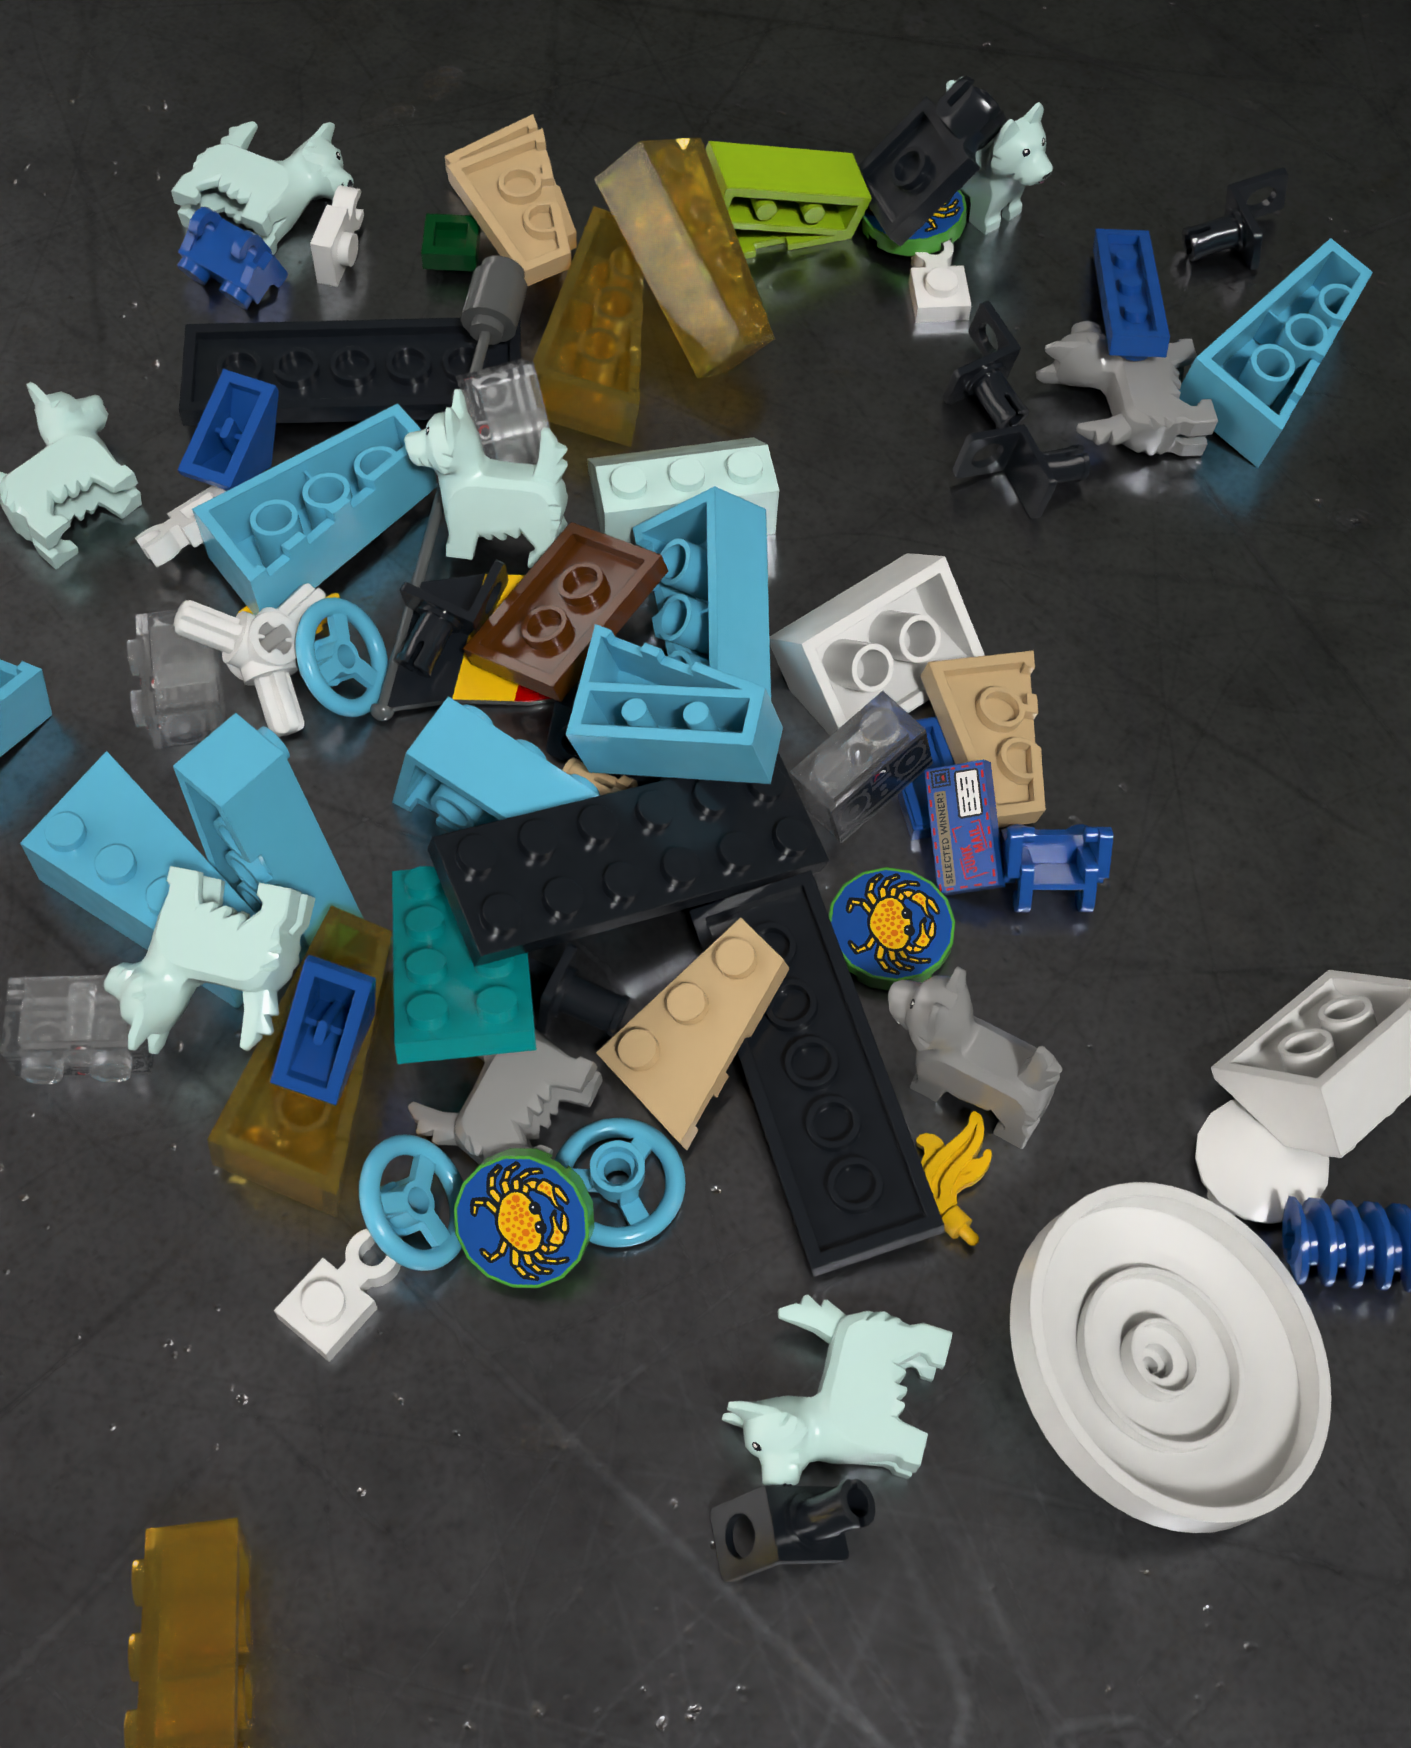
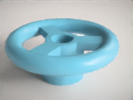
(335, 657)
(629, 1158)
(409, 1204)

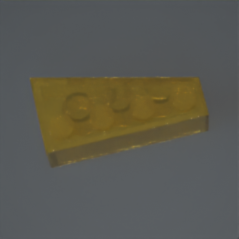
(688, 251)
(593, 338)
(286, 1136)
(190, 1638)

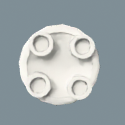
(1251, 1169)

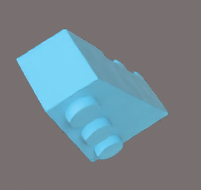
(669, 718)

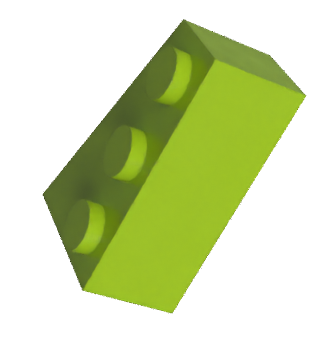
(788, 194)

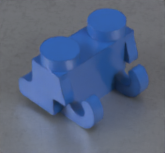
(230, 257)
(1056, 861)

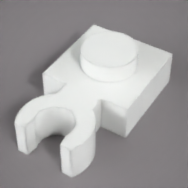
(334, 240)
(937, 288)
(167, 539)
(333, 1302)

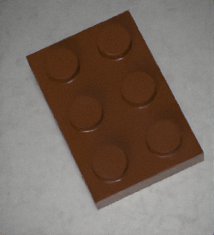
(550, 616)

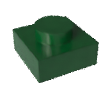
(450, 242)

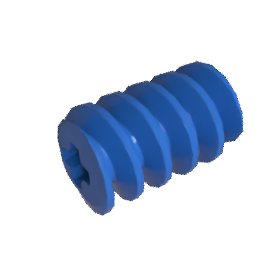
(1349, 1240)

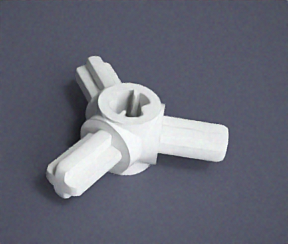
(257, 650)

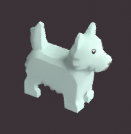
(1007, 166)
(258, 189)
(66, 476)
(488, 494)
(213, 944)
(857, 1399)

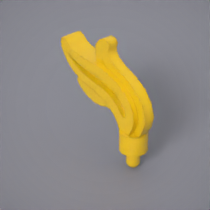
(951, 1170)

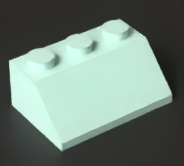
(646, 483)

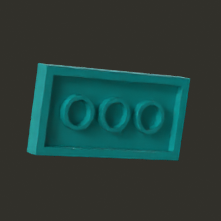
(439, 996)

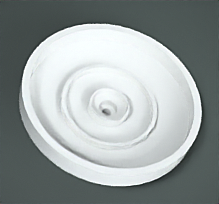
(1170, 1358)

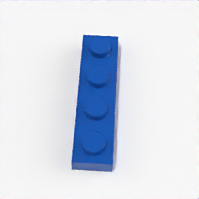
(1130, 294)

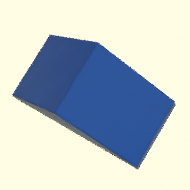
(234, 433)
(324, 1029)

